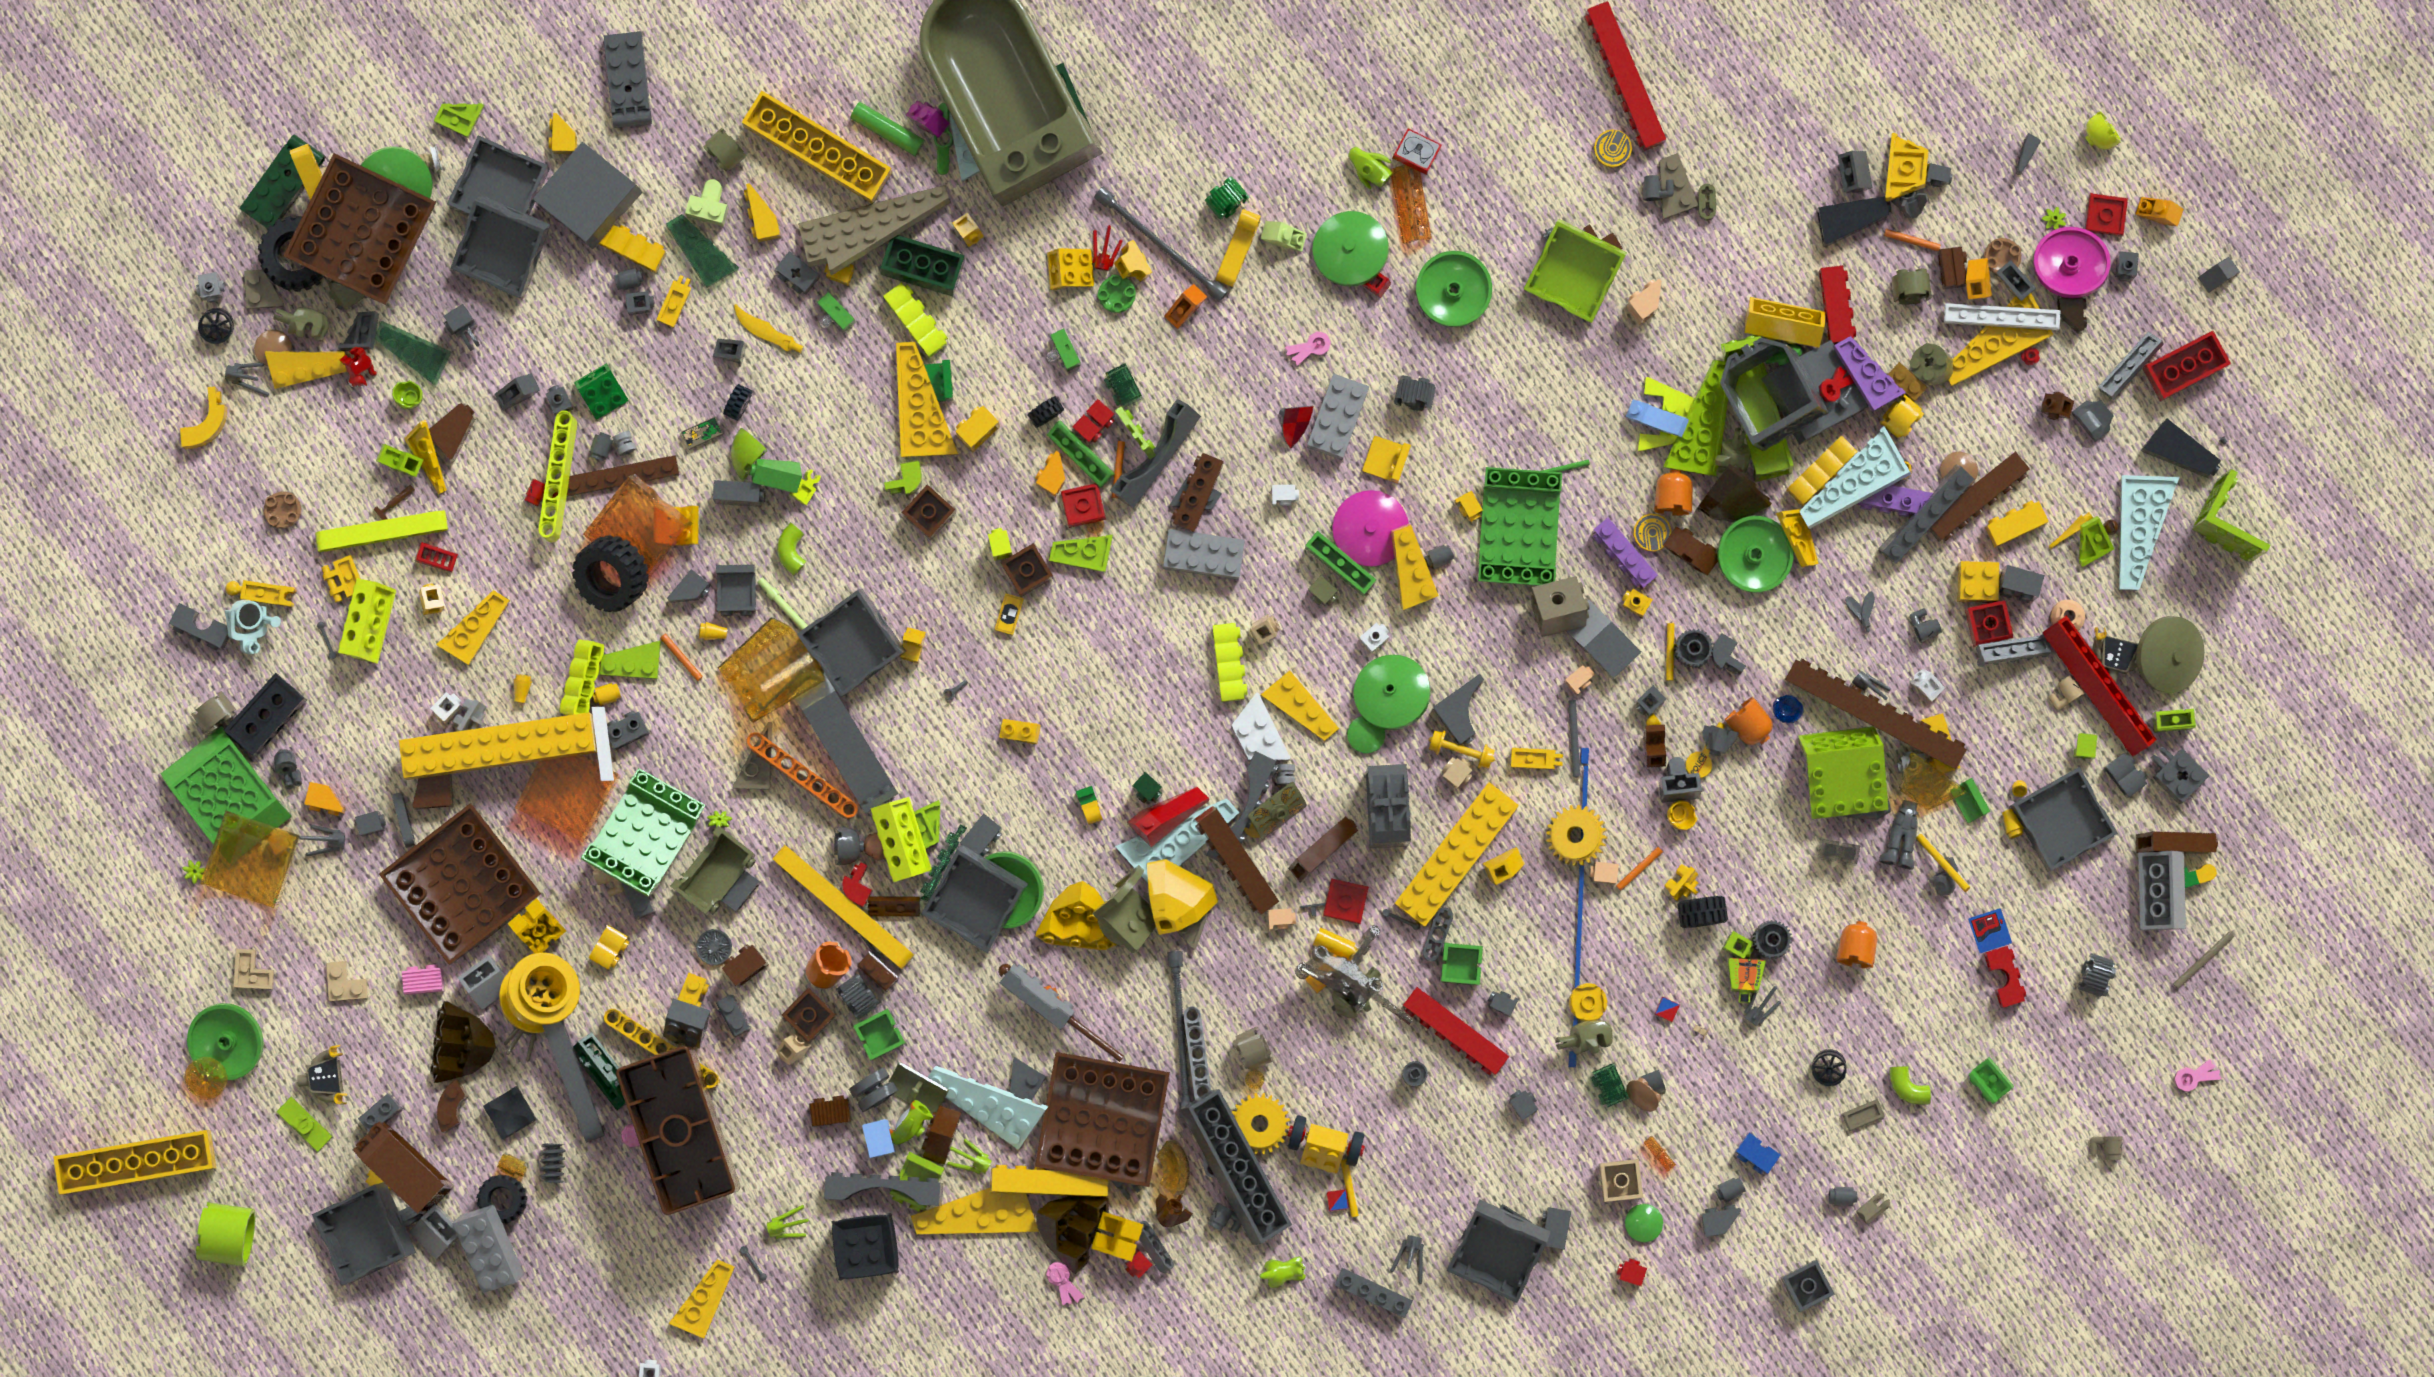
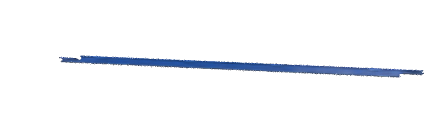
(1584, 760)

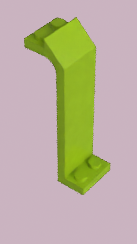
(1763, 413)

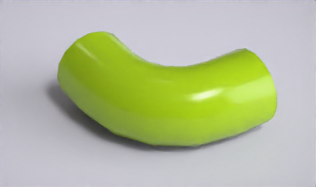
(787, 549)
(1906, 1089)

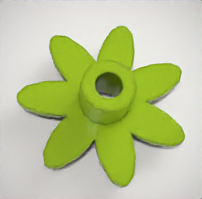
(2052, 221)
(719, 819)
(194, 871)

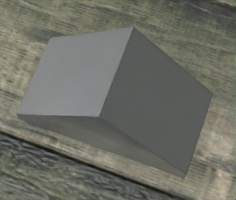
(2218, 274)
(2015, 280)
(730, 350)

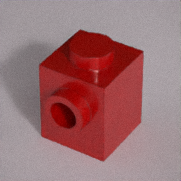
(1139, 1265)
(1631, 1272)

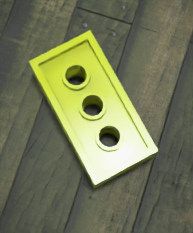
(368, 635)
(907, 839)

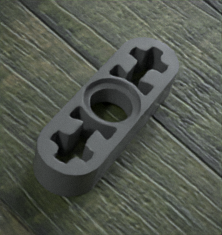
(403, 819)
(1445, 931)
(1155, 1248)

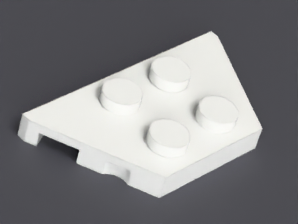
(1257, 731)

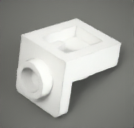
(1927, 684)

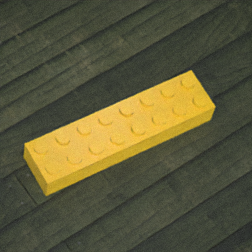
(817, 147)
(1456, 854)
(134, 1162)

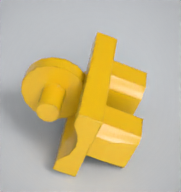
(1685, 885)

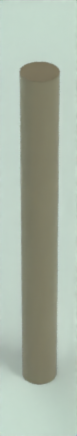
(2203, 960)

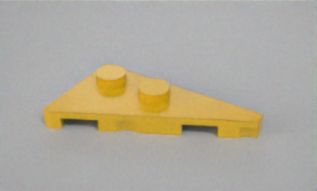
(421, 445)

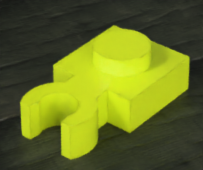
(806, 488)

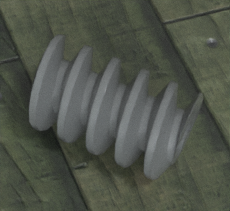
(552, 1162)

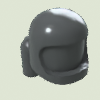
(286, 765)
(1943, 882)

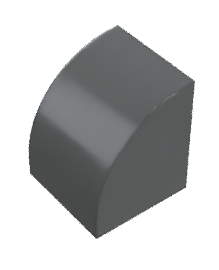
(1655, 1081)

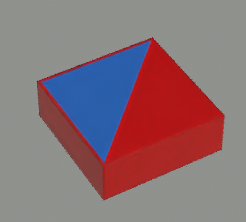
(1667, 1009)
(1337, 1200)

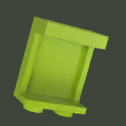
(916, 1167)

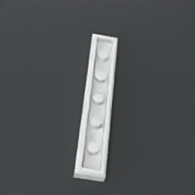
(2002, 316)

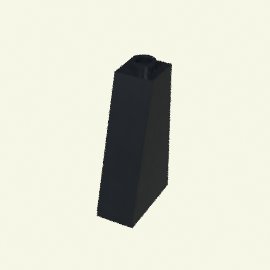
(1848, 218)
(2180, 449)

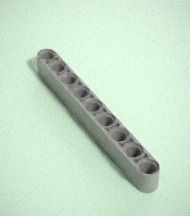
(1196, 1063)

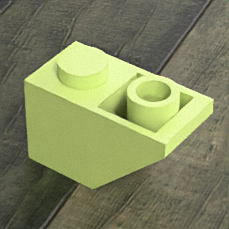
(1283, 235)

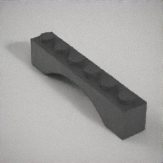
(1178, 424)
(1943, 497)
(1259, 771)
(923, 1193)

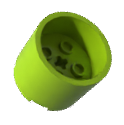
(226, 1234)

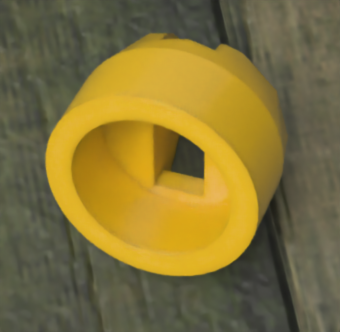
(1653, 720)
(2019, 788)

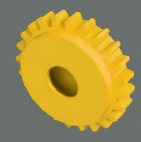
(1591, 840)
(1274, 1116)

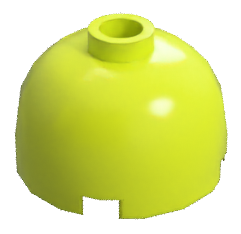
(2101, 132)

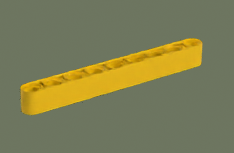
(843, 906)

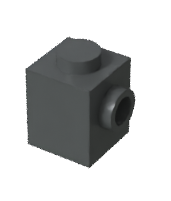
(2126, 265)
(1523, 1104)

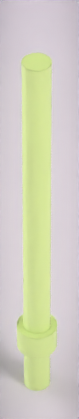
(773, 594)

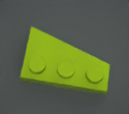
(1137, 432)
(1083, 553)

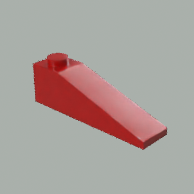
(1160, 819)

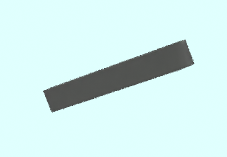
(574, 1081)

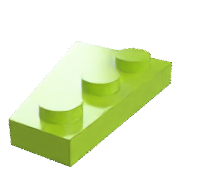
(633, 662)

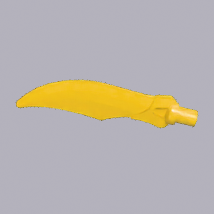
(765, 331)

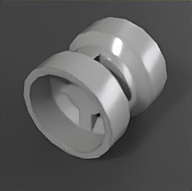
(624, 443)
(1285, 769)

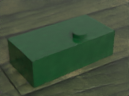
(922, 265)

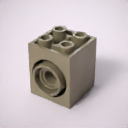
(1559, 606)

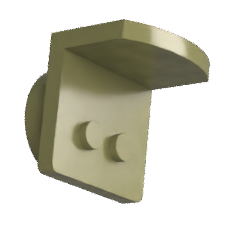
(1126, 915)

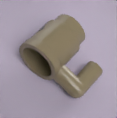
(2112, 1146)

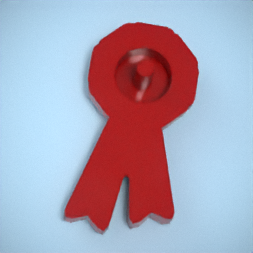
(1830, 388)

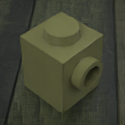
(1323, 591)

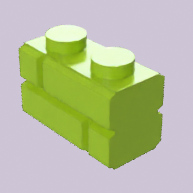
(2173, 720)

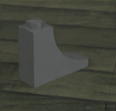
(1455, 714)

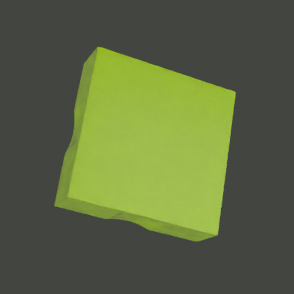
(1575, 270)

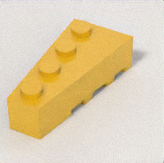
(1413, 575)

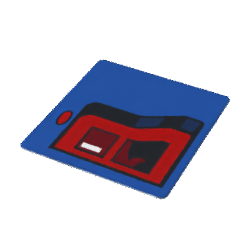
(1990, 930)

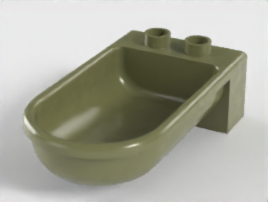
(1004, 94)

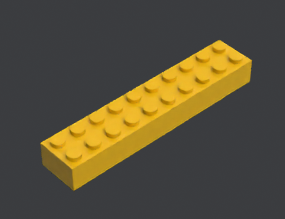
(498, 746)

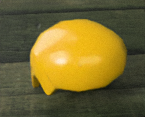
(1681, 815)

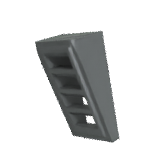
(2029, 147)

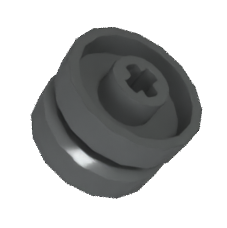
(875, 1092)

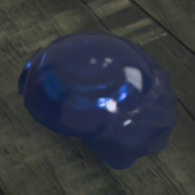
(1787, 709)

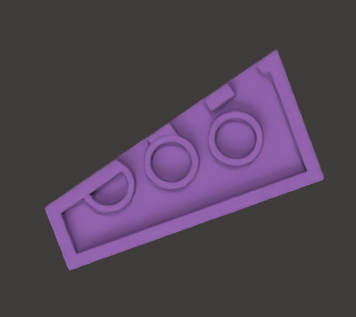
(1869, 378)

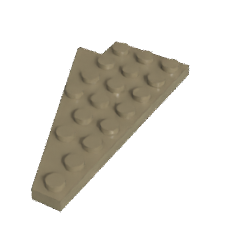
(856, 232)

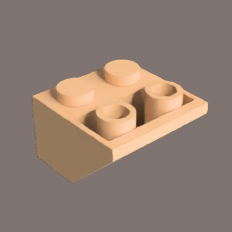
(1645, 304)

